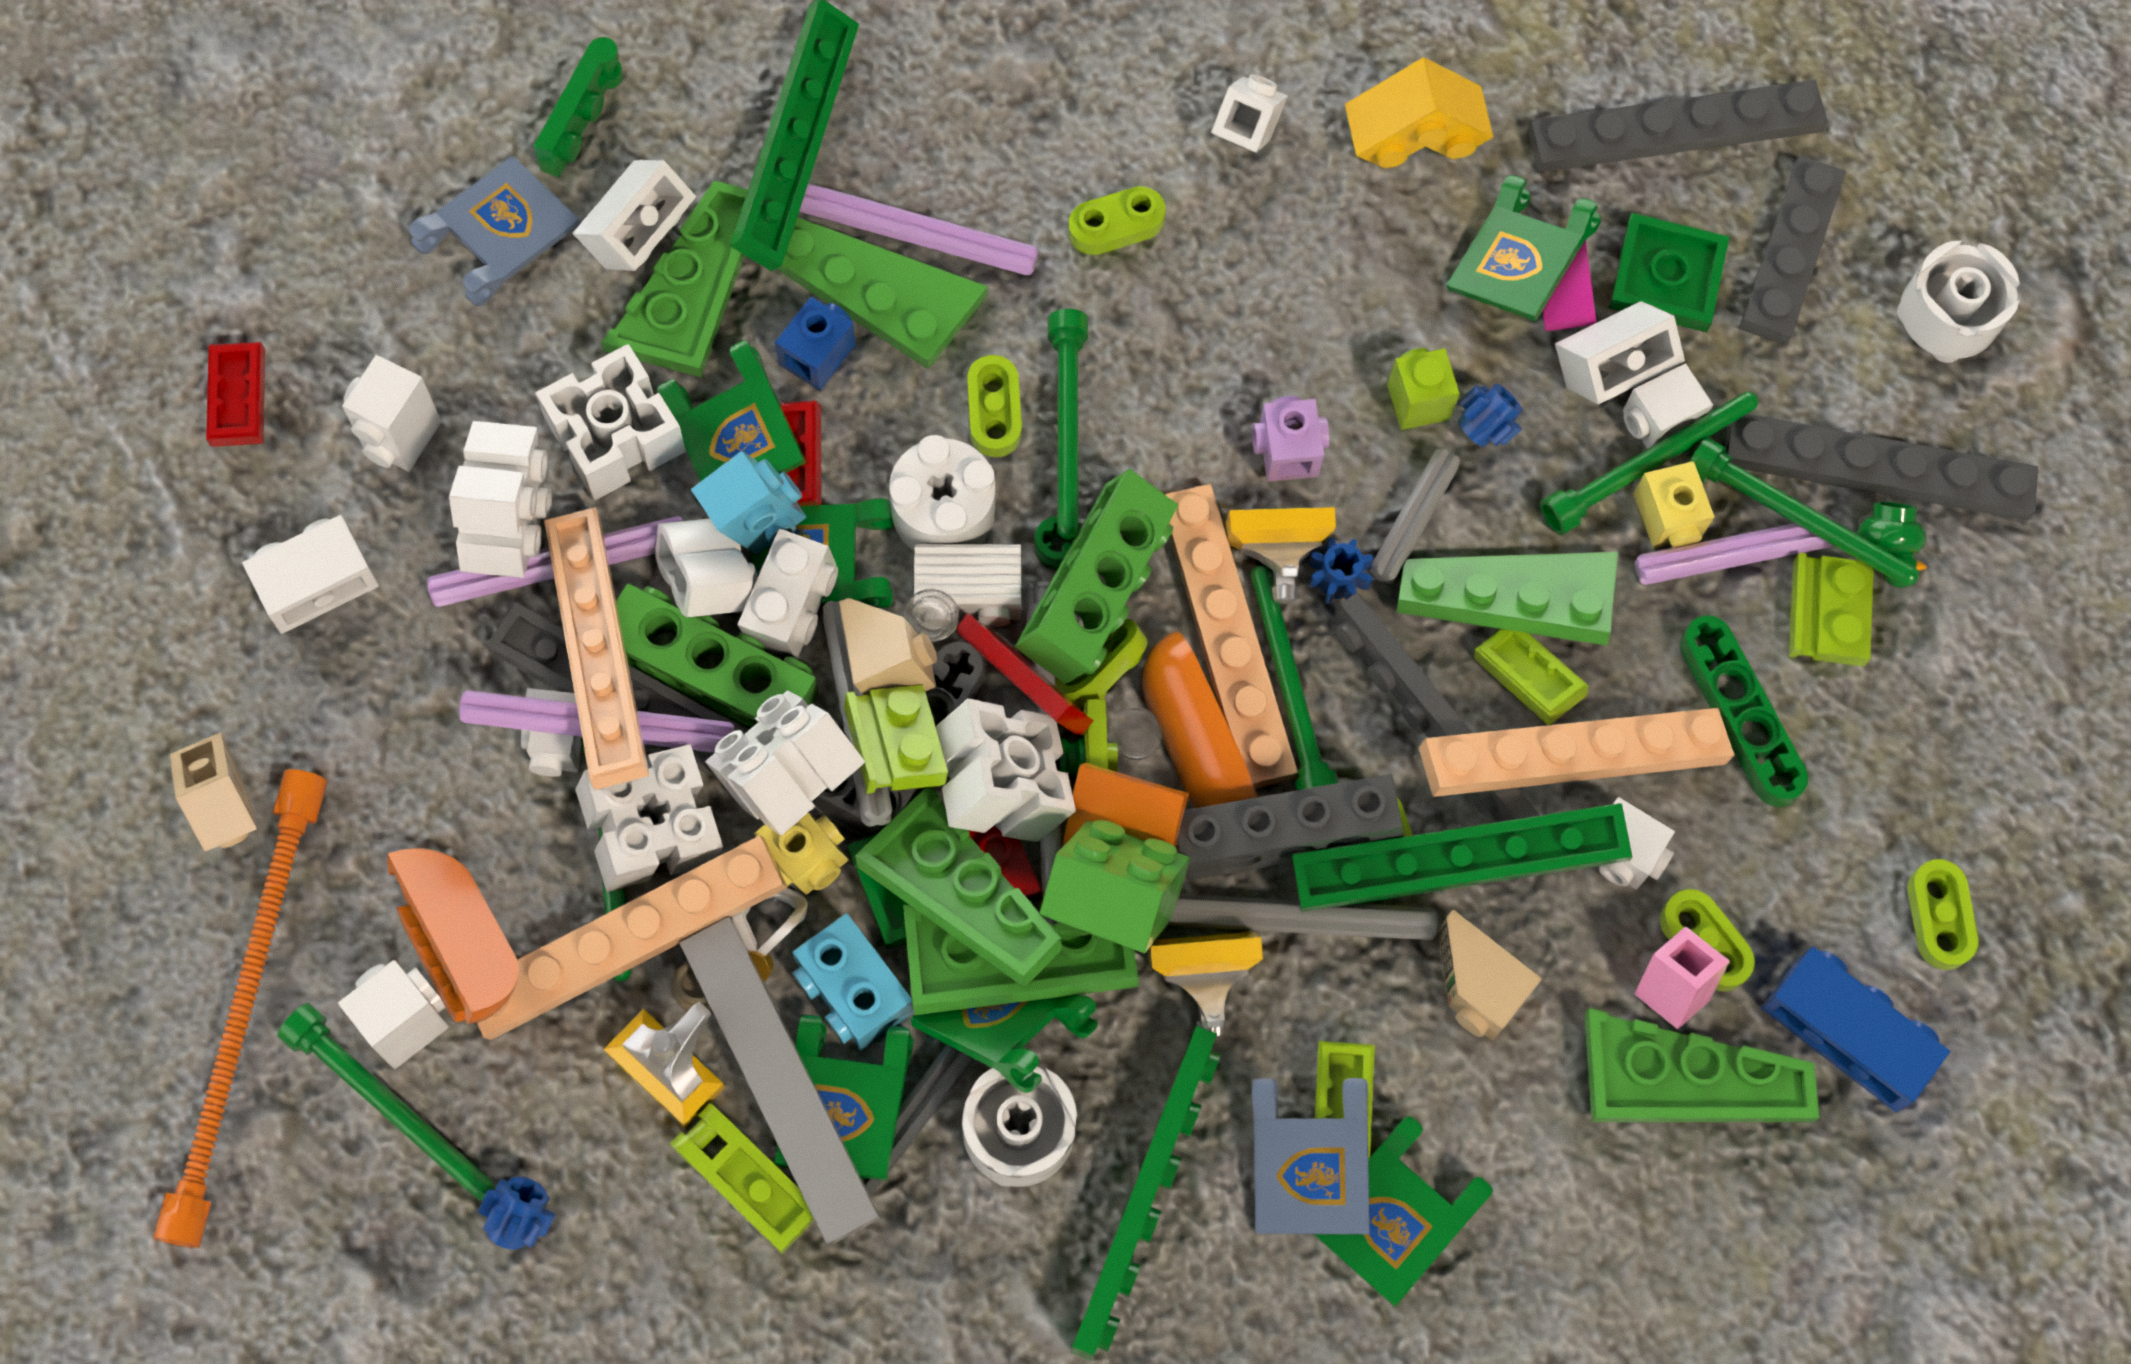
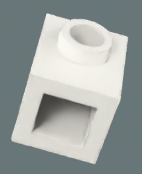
(1250, 112)
(1648, 847)

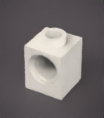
(1665, 406)

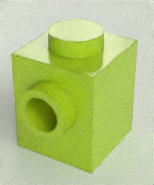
(1423, 388)

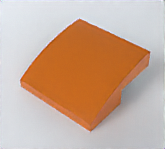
(1133, 803)

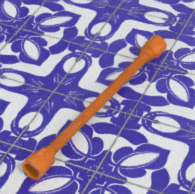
(186, 1211)

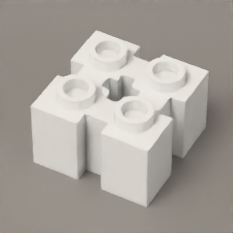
(617, 394)
(500, 499)
(784, 761)
(1003, 771)
(633, 845)

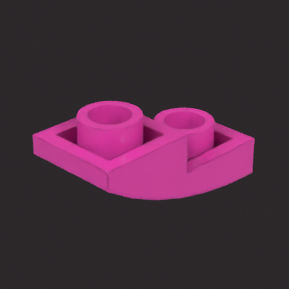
(1573, 298)

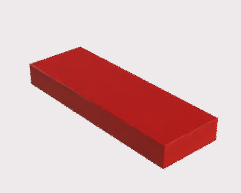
(1024, 675)

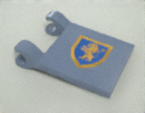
(502, 221)
(1311, 1169)

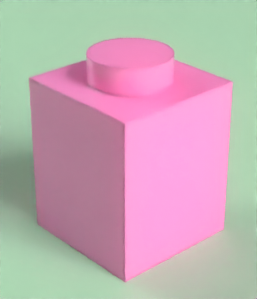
(1681, 977)

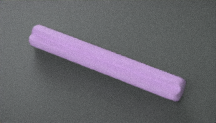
(1726, 553)

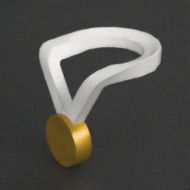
(760, 955)

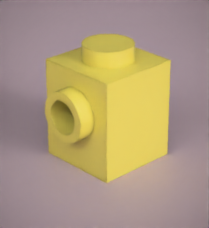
(1673, 505)

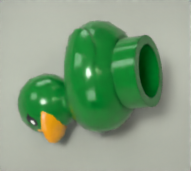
(1895, 531)

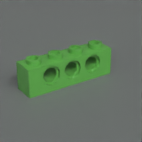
(1053, 634)
(675, 664)

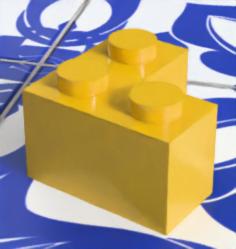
(1418, 110)

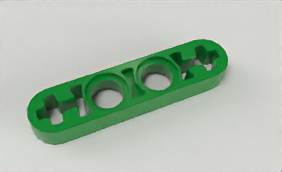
(1751, 707)

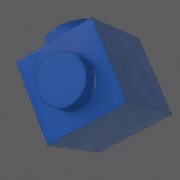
(816, 342)

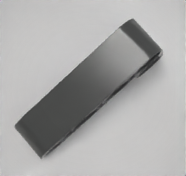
(951, 658)

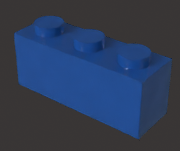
(1856, 1028)

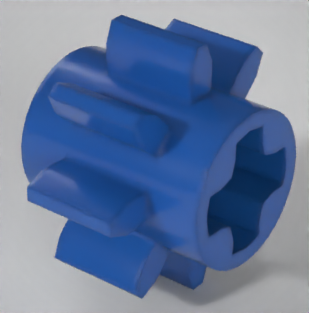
(1490, 415)
(1347, 559)
(516, 1213)

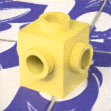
(807, 852)

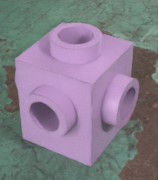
(1291, 438)

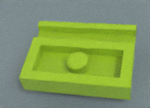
(1831, 610)
(896, 738)

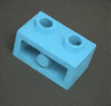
(750, 501)
(851, 983)

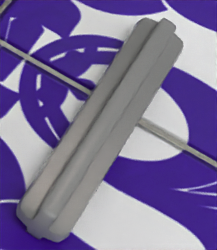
(1414, 516)

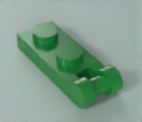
(578, 105)

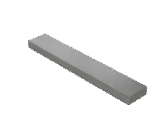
(780, 1081)

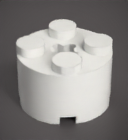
(1959, 300)
(956, 477)
(1007, 1155)

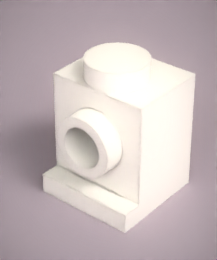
(550, 751)

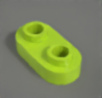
(1119, 220)
(994, 409)
(1124, 652)
(1946, 917)
(1714, 929)

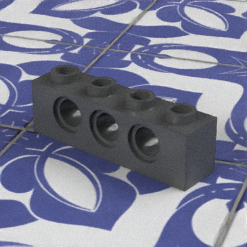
(1275, 826)

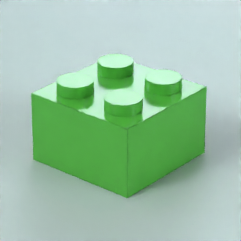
(1115, 884)

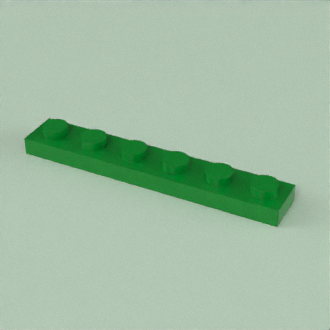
(794, 135)
(1462, 857)
(1139, 1217)

